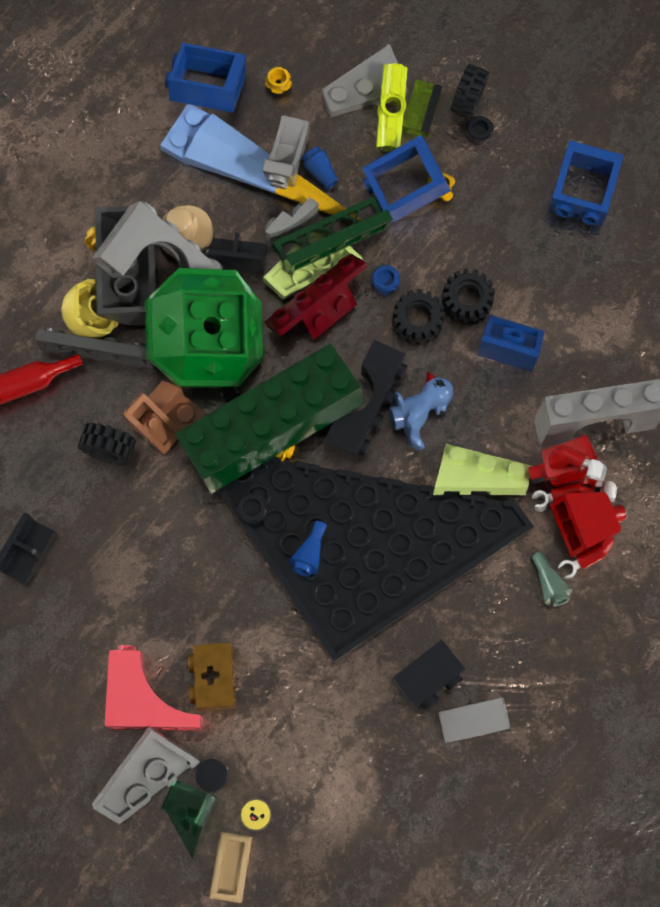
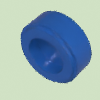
(385, 279)

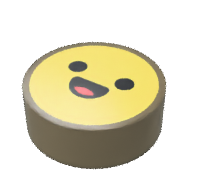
(255, 815)

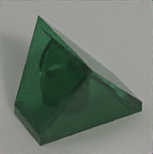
(189, 812)

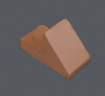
(175, 405)
(151, 423)

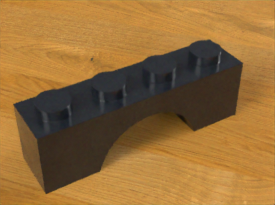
(350, 433)

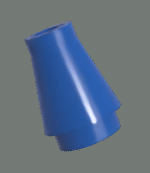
(320, 167)

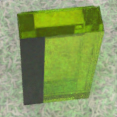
(421, 108)

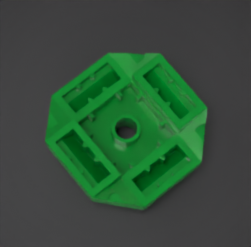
(177, 333)

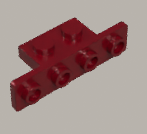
(320, 302)

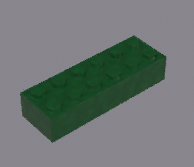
(271, 418)

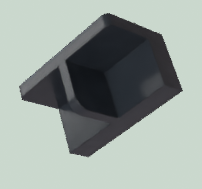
(238, 254)
(25, 549)

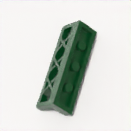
(335, 240)

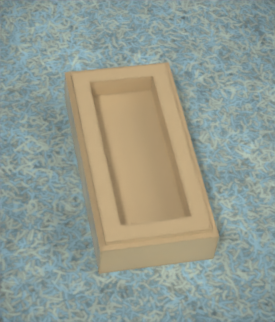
(231, 867)

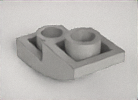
(285, 224)
(474, 719)

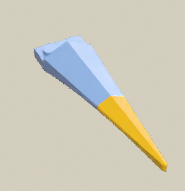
(219, 148)

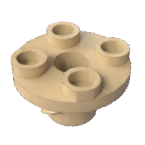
(192, 224)

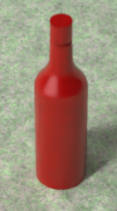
(33, 377)

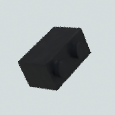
(428, 676)

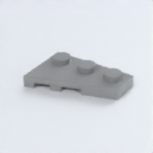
(359, 86)
(144, 772)

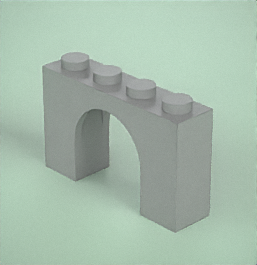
(141, 228)
(566, 413)

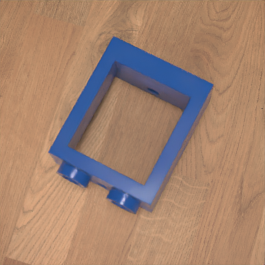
(208, 61)
(593, 160)
(419, 197)

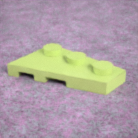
(289, 284)
(476, 471)

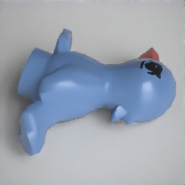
(413, 410)

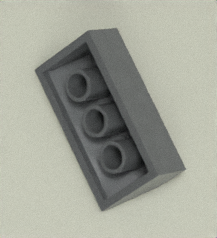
(124, 297)

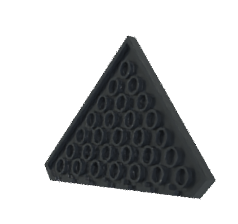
(381, 548)

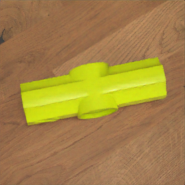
(392, 91)

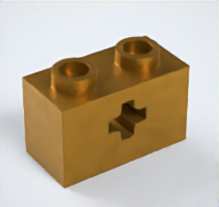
(220, 694)

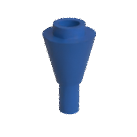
(307, 557)

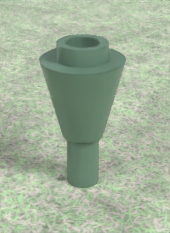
(553, 586)

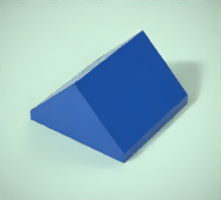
(511, 343)

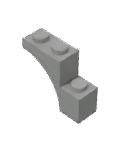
(288, 149)

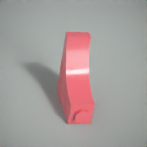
(133, 703)

